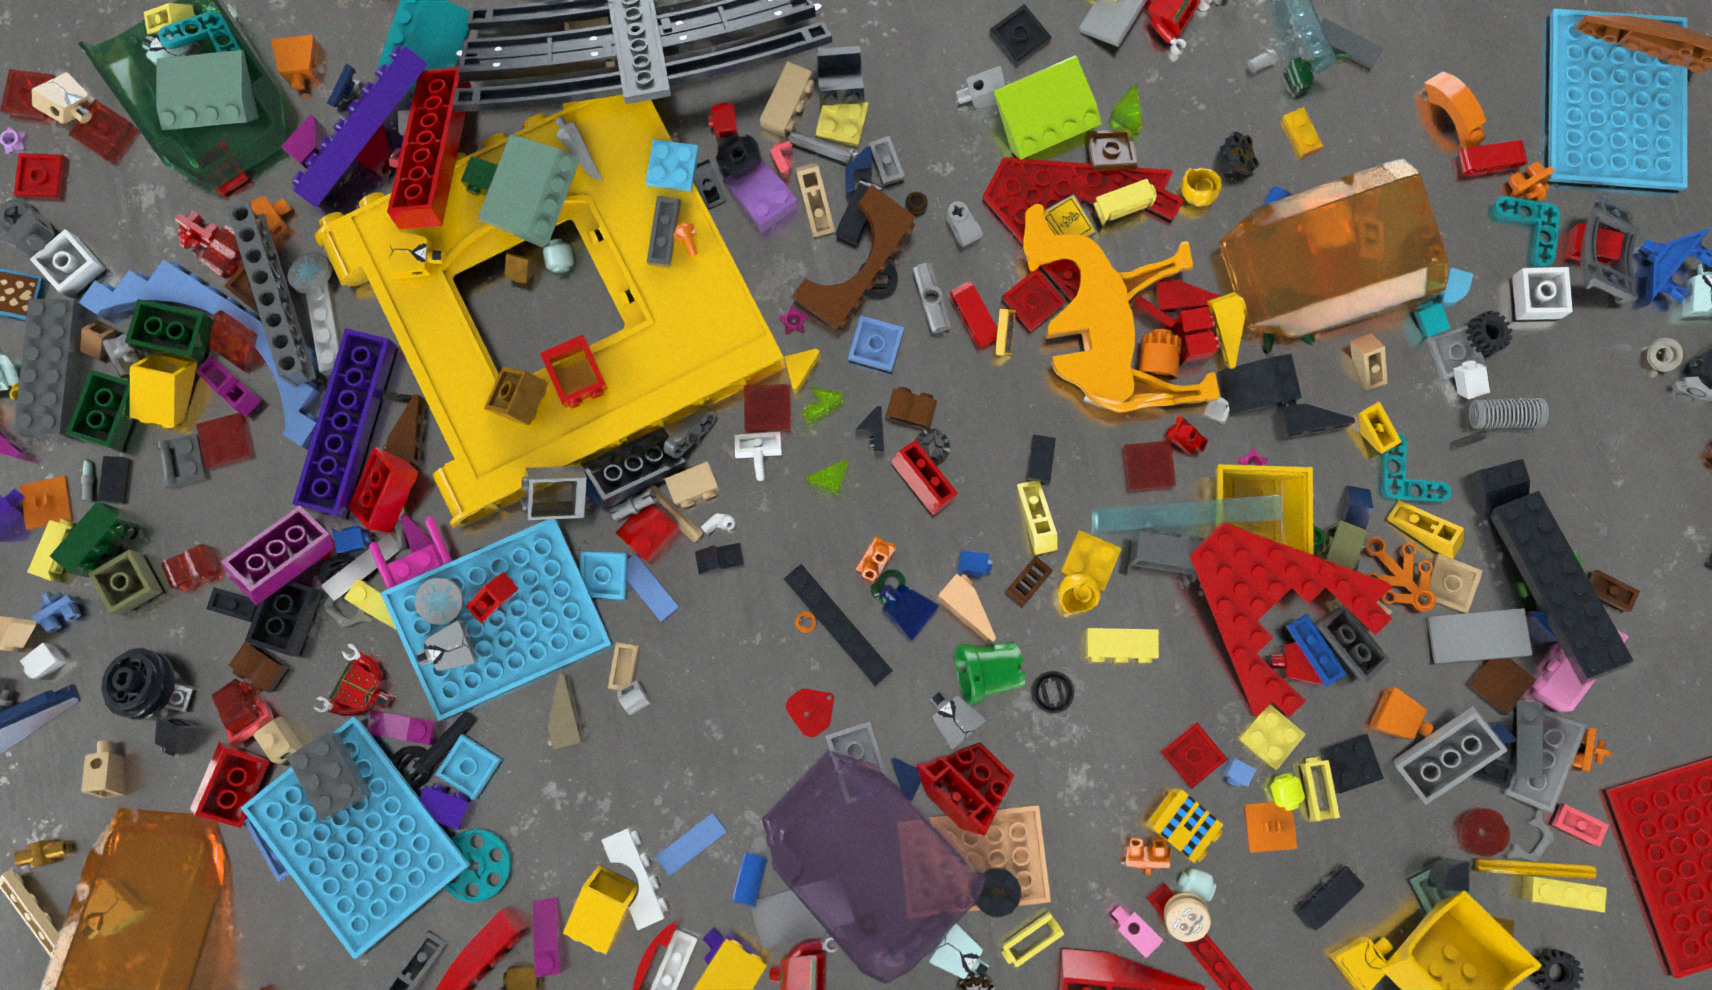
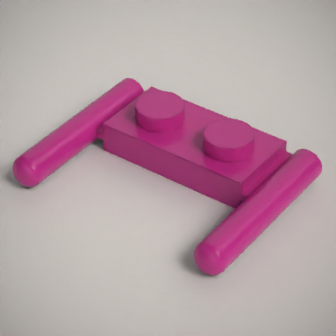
(415, 563)

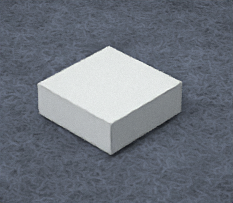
(1217, 411)

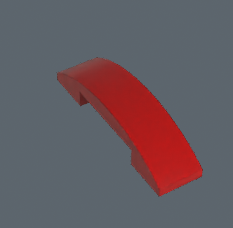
(663, 939)

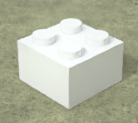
(67, 264)
(1542, 293)

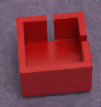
(1198, 339)

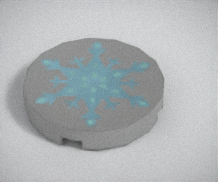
(309, 272)
(439, 601)

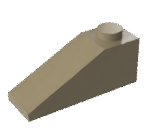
(563, 723)

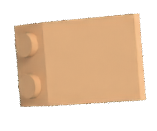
(965, 604)

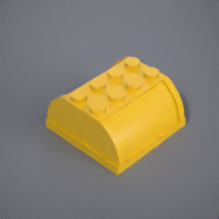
(1294, 486)

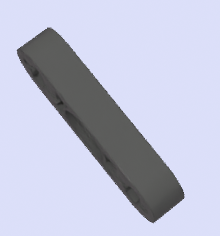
(690, 431)

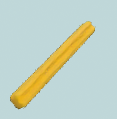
(1535, 868)

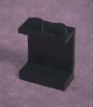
(840, 75)

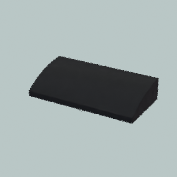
(631, 468)

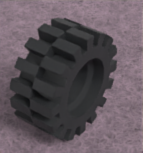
(1482, 340)
(1568, 961)

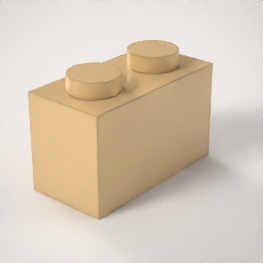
(692, 485)

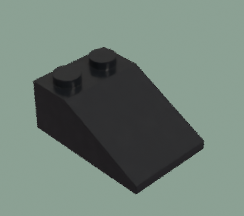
(1260, 384)

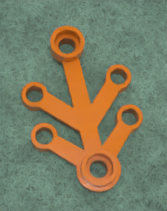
(1404, 576)

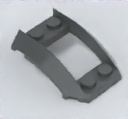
(1619, 277)

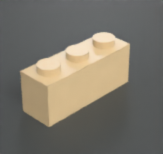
(787, 99)

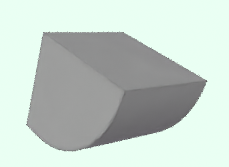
(633, 698)

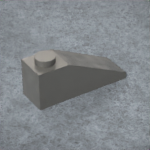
(1529, 739)
(417, 964)

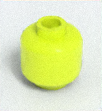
(1287, 791)

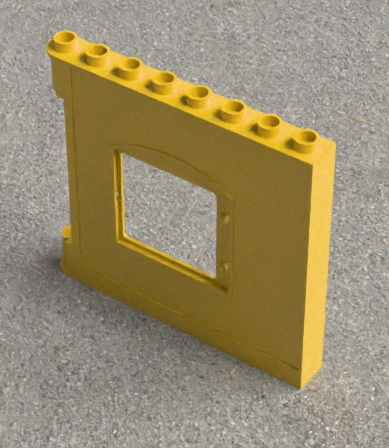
(682, 341)

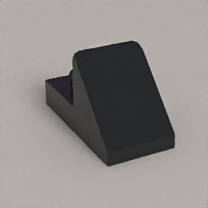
(708, 184)
(873, 424)
(719, 558)

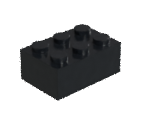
(284, 618)

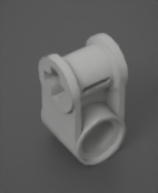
(964, 227)

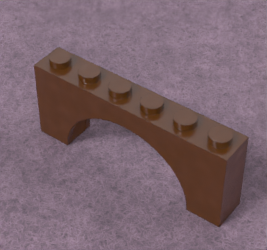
(888, 225)

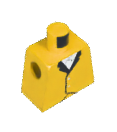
(412, 255)

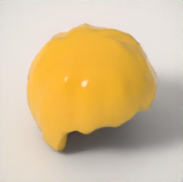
(1201, 186)
(1078, 593)

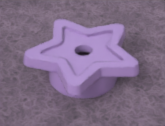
(10, 134)

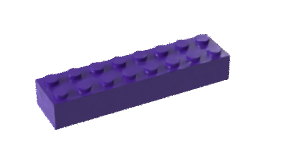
(359, 125)
(344, 423)

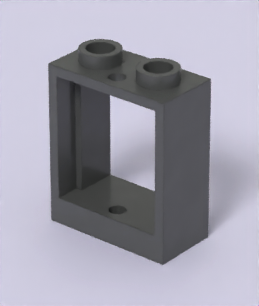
(554, 510)

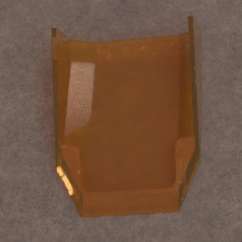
(1338, 253)
(145, 907)

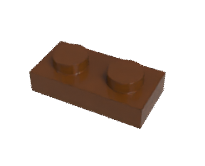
(1614, 591)

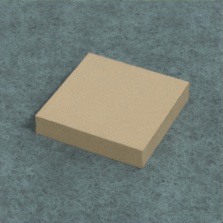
(1453, 583)

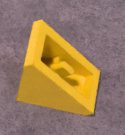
(800, 366)
(1377, 428)

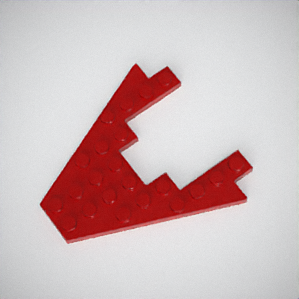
(1045, 182)
(1247, 577)

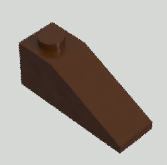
(405, 437)

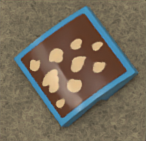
(15, 292)

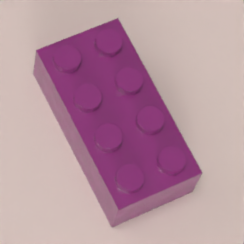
(277, 555)

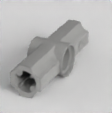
(935, 310)

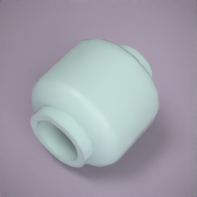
(558, 256)
(1197, 883)

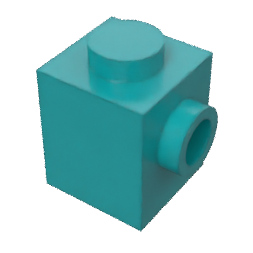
(1431, 318)

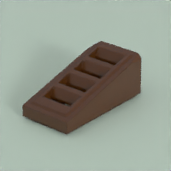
(1015, 595)

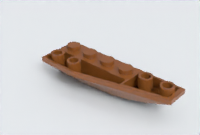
(1652, 37)

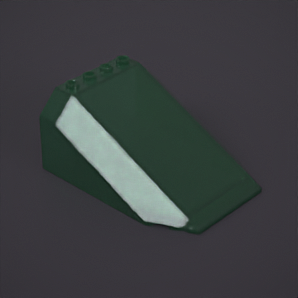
(193, 150)

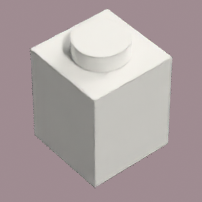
(1471, 379)
(43, 661)

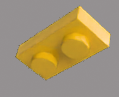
(1302, 132)

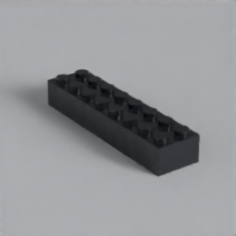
(1561, 588)

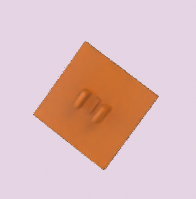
(45, 502)
(1269, 827)

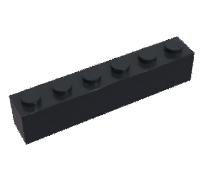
(838, 625)

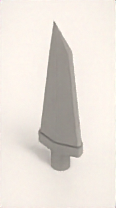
(574, 143)

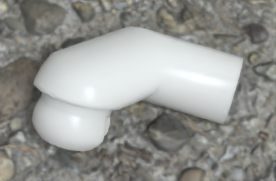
(718, 521)

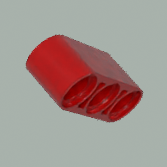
(1492, 157)
(974, 314)

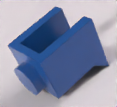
(351, 540)
(974, 564)

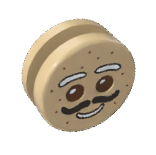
(1187, 917)

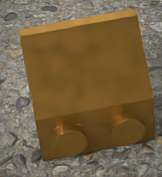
(516, 395)

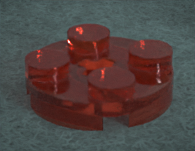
(1471, 838)

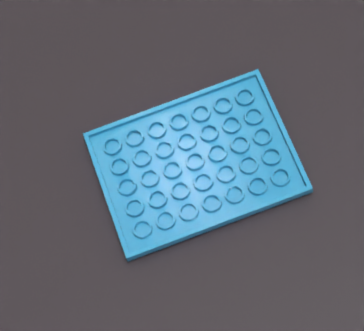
(1614, 110)
(528, 636)
(367, 862)

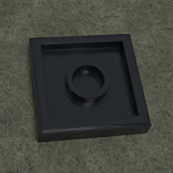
(1020, 34)

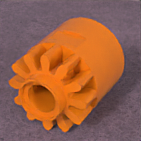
(1160, 354)

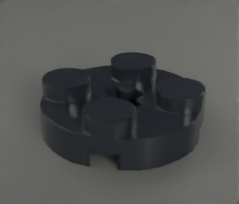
(738, 166)
(1004, 904)

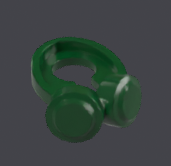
(877, 587)

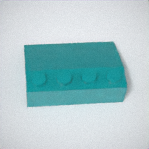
(430, 30)

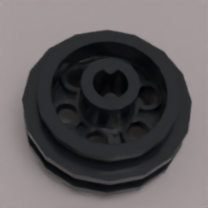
(138, 675)

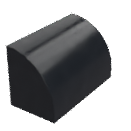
(1450, 875)

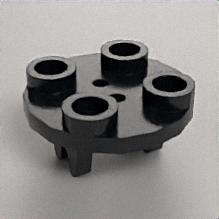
(1240, 153)

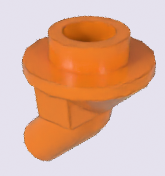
(686, 232)

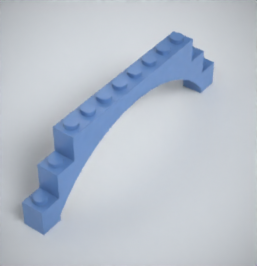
(176, 289)

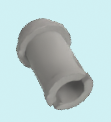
(1263, 61)

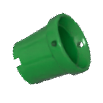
(988, 670)

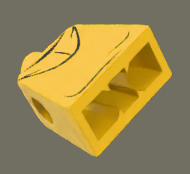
(1362, 961)

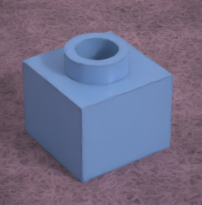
(1238, 773)

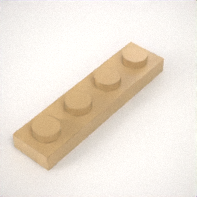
(28, 908)

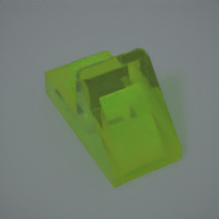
(826, 400)

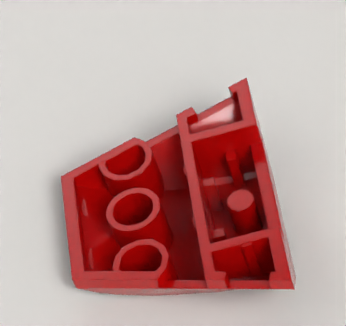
(967, 786)

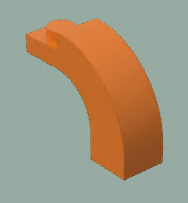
(1461, 106)

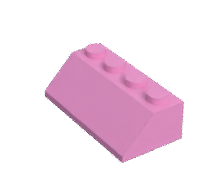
(1560, 686)

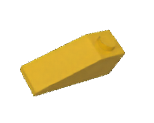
(1228, 325)
(1428, 529)

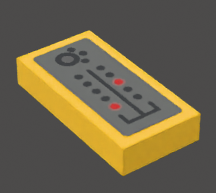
(1005, 332)

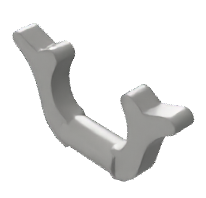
(340, 619)
(1547, 840)

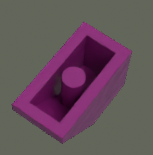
(304, 141)

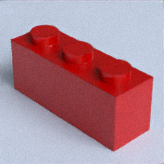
(924, 477)

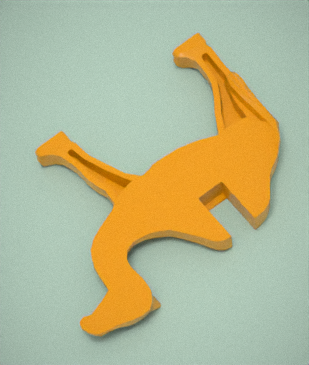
(1107, 322)

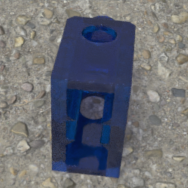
(907, 609)

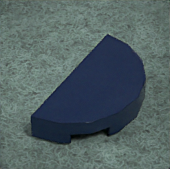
(343, 87)

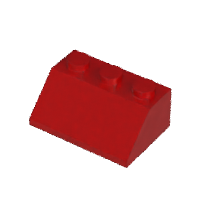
(382, 490)
(229, 785)

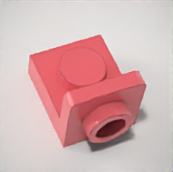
(779, 159)

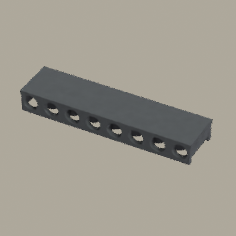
(271, 294)

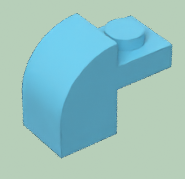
(1456, 287)

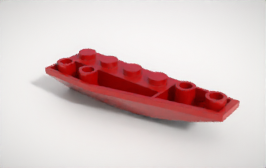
(483, 951)
(1111, 972)

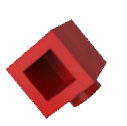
(723, 120)

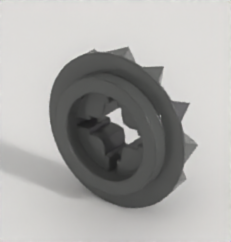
(10, 209)
(941, 440)

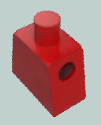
(1294, 665)

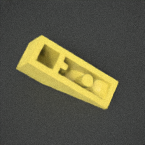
(1037, 517)
(369, 600)

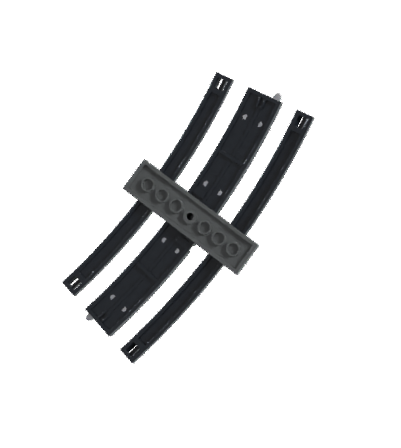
(633, 42)

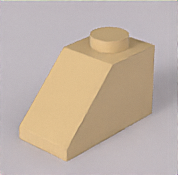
(1370, 361)
(14, 632)

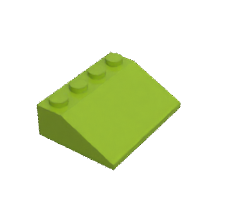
(1047, 108)

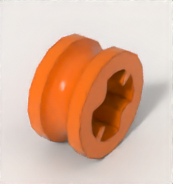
(808, 615)

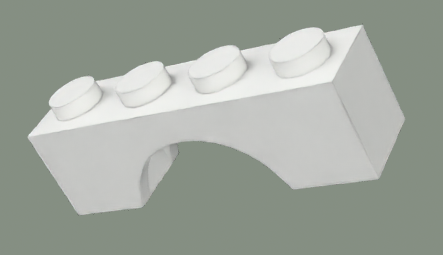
(625, 849)

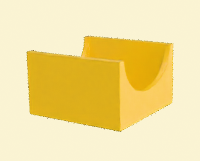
(1459, 950)

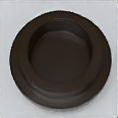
(916, 202)

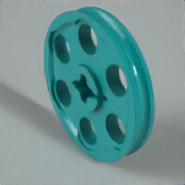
(486, 867)

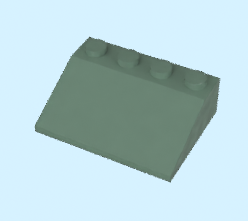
(204, 90)
(528, 189)

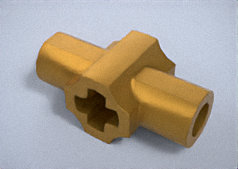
(41, 853)

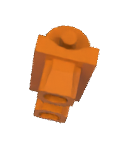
(1538, 176)
(875, 558)
(1584, 760)
(1148, 857)

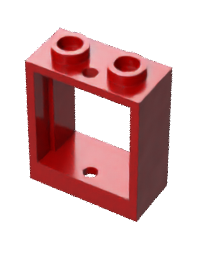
(563, 351)

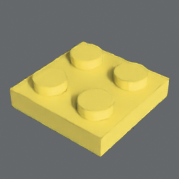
(842, 123)
(1271, 737)

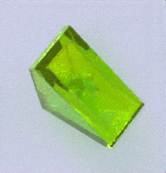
(1128, 111)
(829, 478)

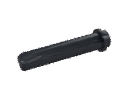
(443, 743)

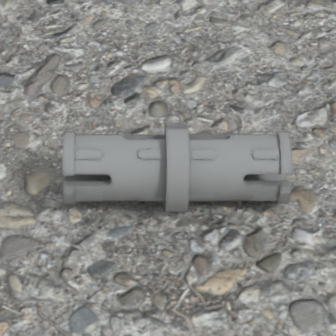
(633, 505)

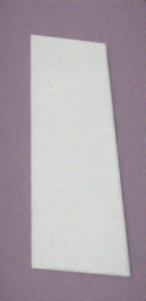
(359, 568)

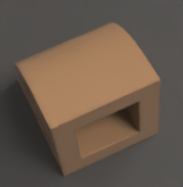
(93, 337)

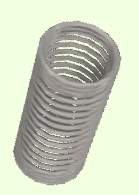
(1534, 413)

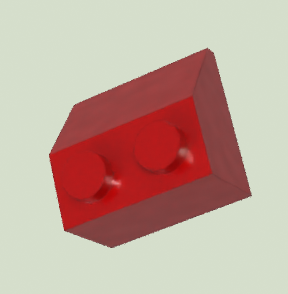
(648, 532)

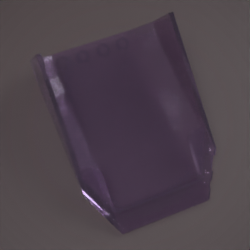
(869, 865)

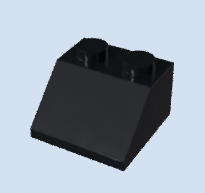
(1500, 485)

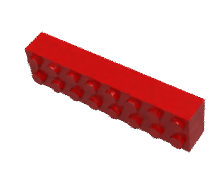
(428, 152)

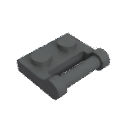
(189, 460)

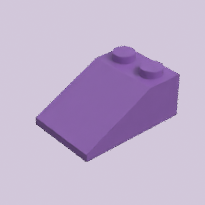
(762, 196)

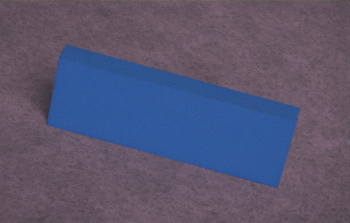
(1316, 650)

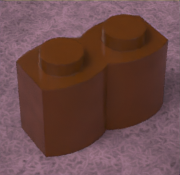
(911, 408)
(258, 667)

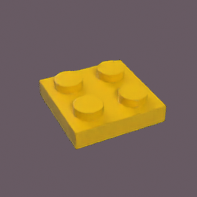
(1091, 557)

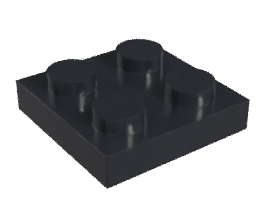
(1352, 763)

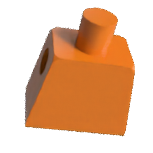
(296, 58)
(273, 214)
(1400, 716)

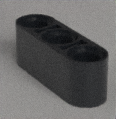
(854, 219)
(1330, 898)

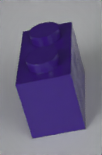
(446, 807)

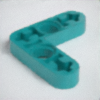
(210, 31)
(1536, 218)
(1403, 484)

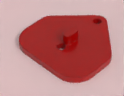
(818, 710)

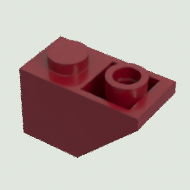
(376, 153)

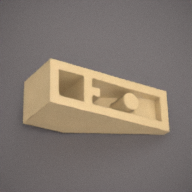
(814, 199)

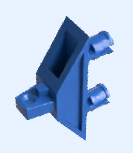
(1667, 260)

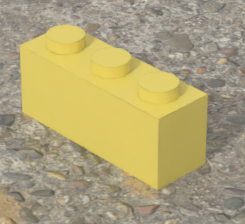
(1121, 644)
(1563, 893)

